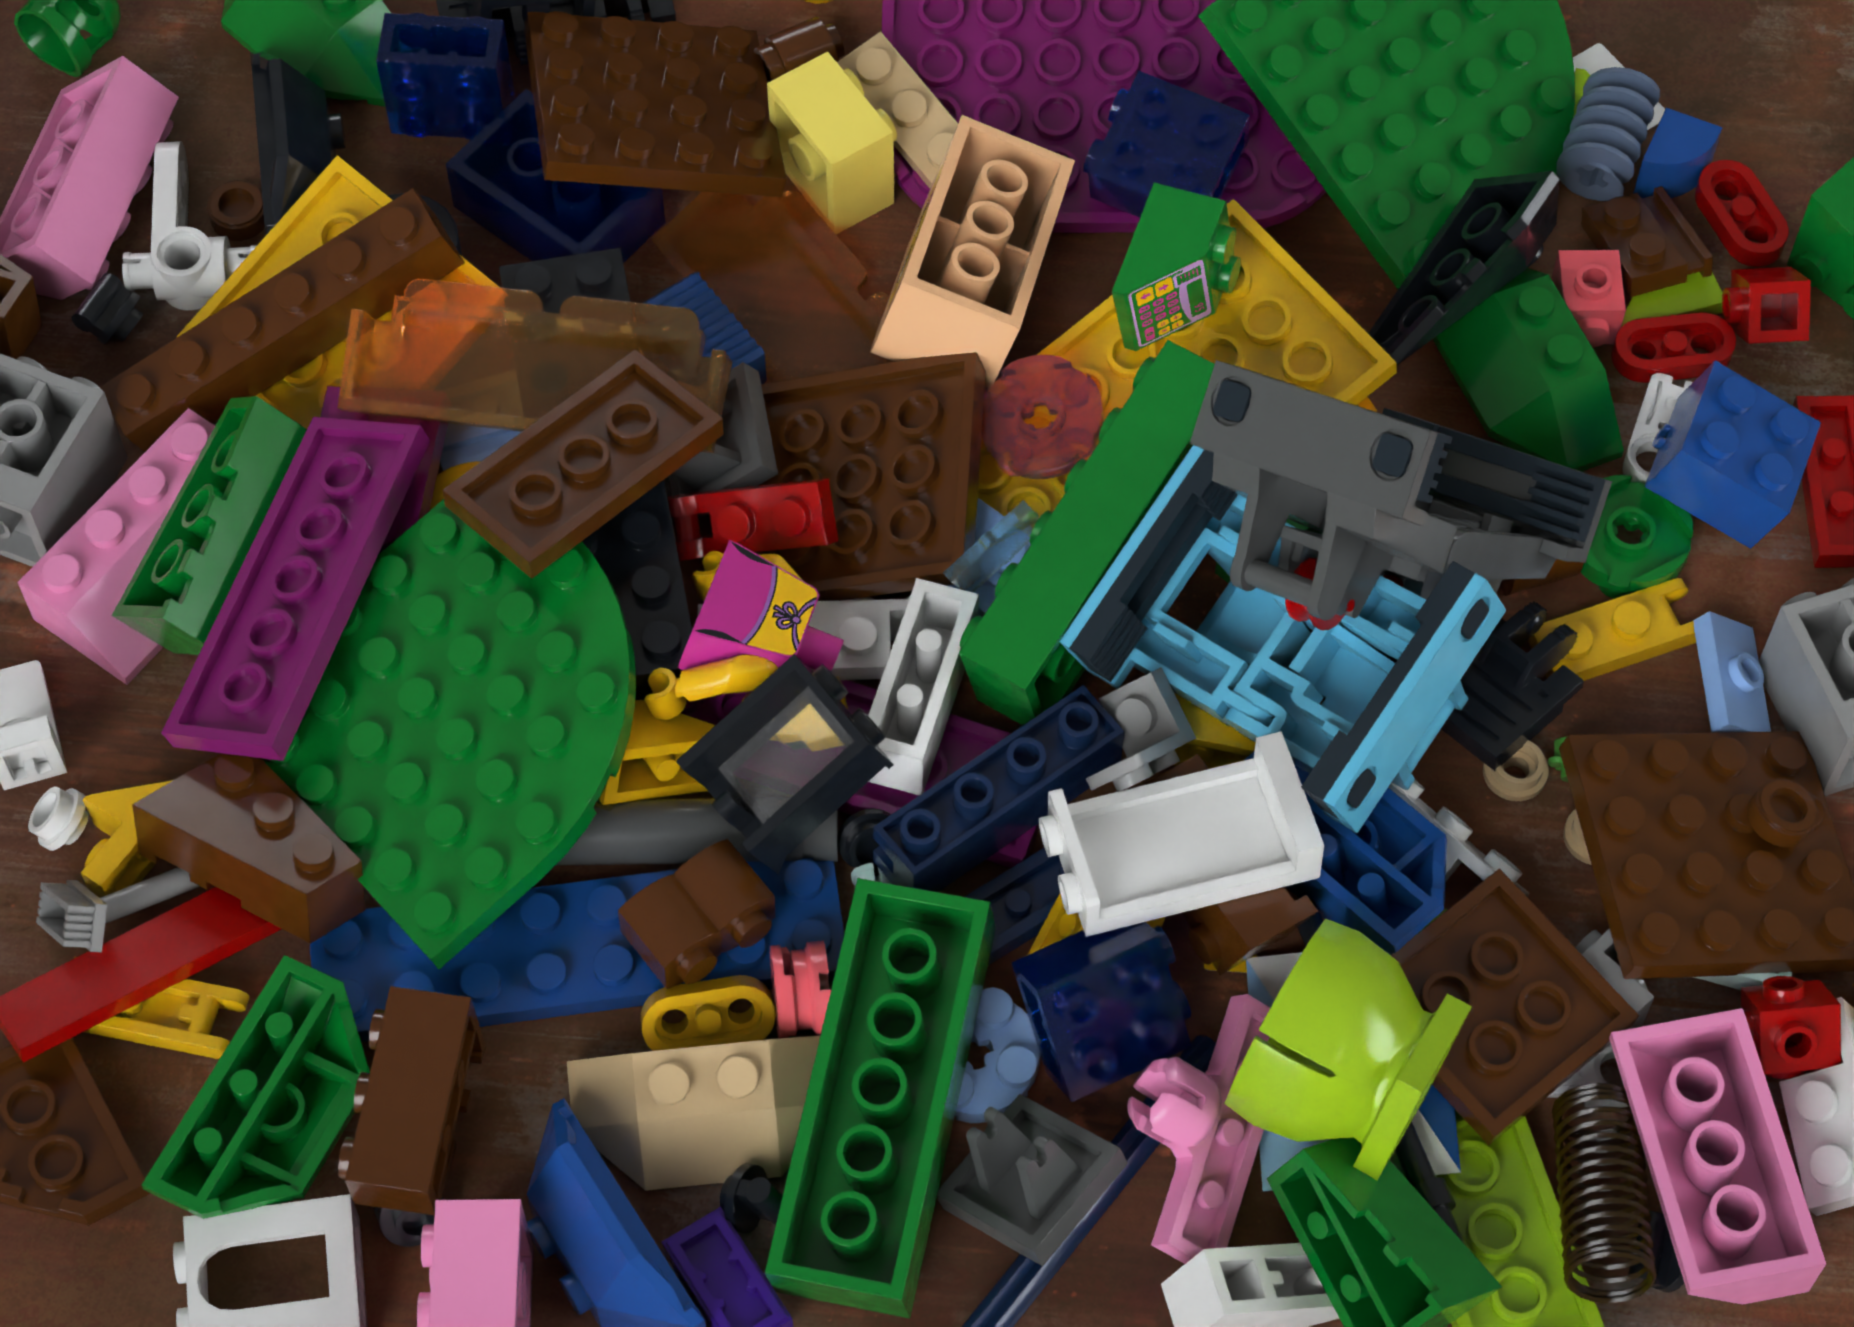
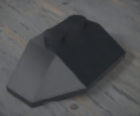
(293, 133)

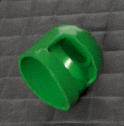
(54, 28)

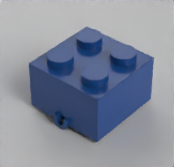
(1732, 454)

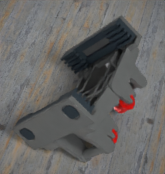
(1383, 493)

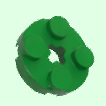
(1661, 549)

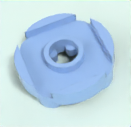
(1008, 1068)

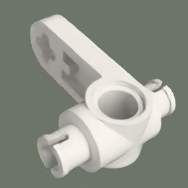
(177, 246)

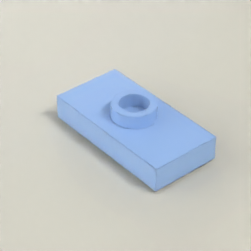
(1731, 675)

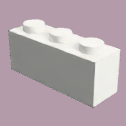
(921, 682)

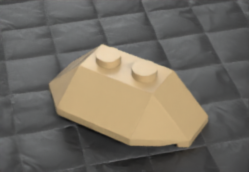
(695, 1109)

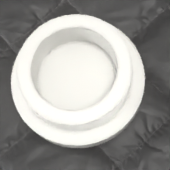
(58, 818)

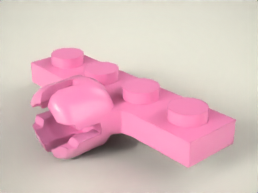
(1206, 1136)

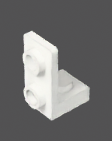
(27, 728)

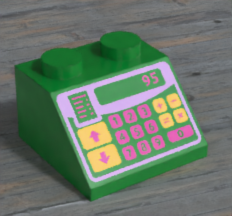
(1174, 265)

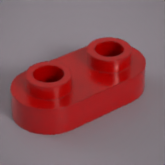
(1745, 216)
(1670, 345)

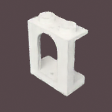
(268, 1223)

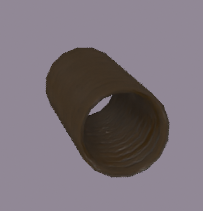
(1583, 1253)

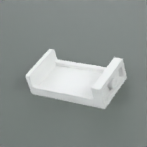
(1184, 841)

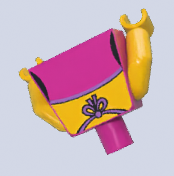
(745, 630)

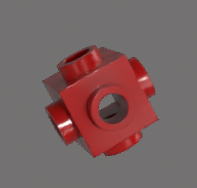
(1793, 1025)

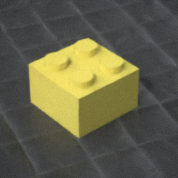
(833, 141)

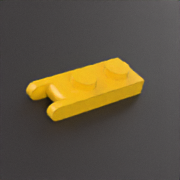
(1622, 631)
(177, 1018)

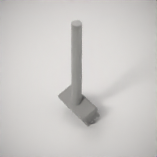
(79, 916)

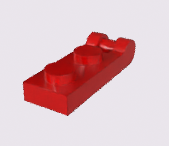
(755, 517)

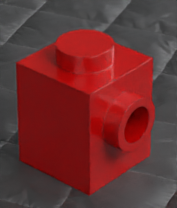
(1768, 305)

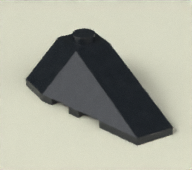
(1476, 252)

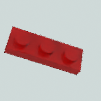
(1830, 480)

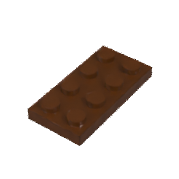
(583, 463)

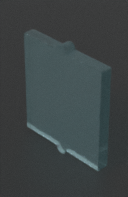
(993, 549)

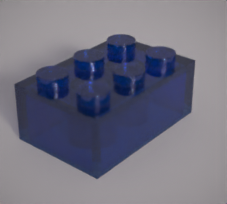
(503, 188)

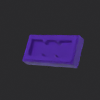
(724, 1275)

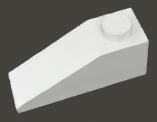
(1248, 1289)

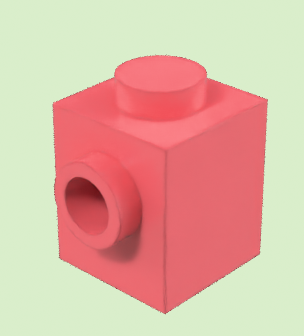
(1593, 291)

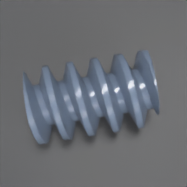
(1607, 133)

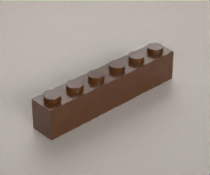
(283, 320)

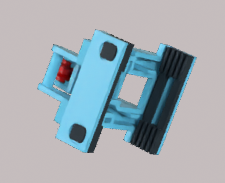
(1268, 670)

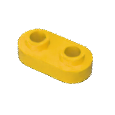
(708, 1013)

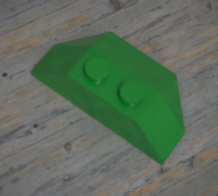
(322, 39)
(1534, 375)
(269, 1102)

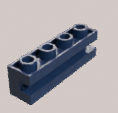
(997, 794)

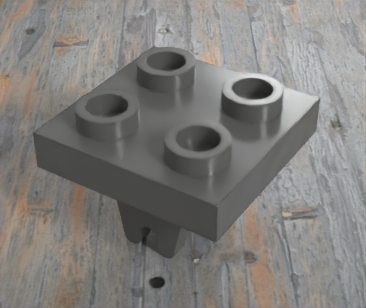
(745, 450)
(1030, 1177)

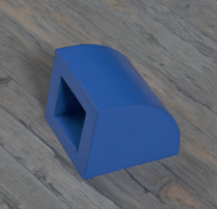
(1677, 154)

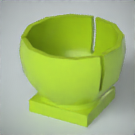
(1345, 1049)

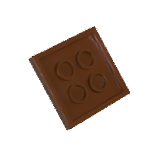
(1532, 1000)

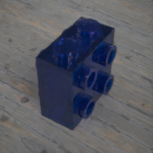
(443, 74)
(1165, 139)
(1103, 1006)

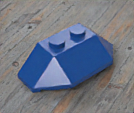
(1384, 876)
(599, 1236)

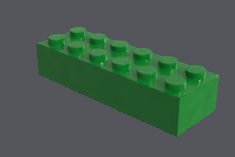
(1015, 646)
(882, 1098)

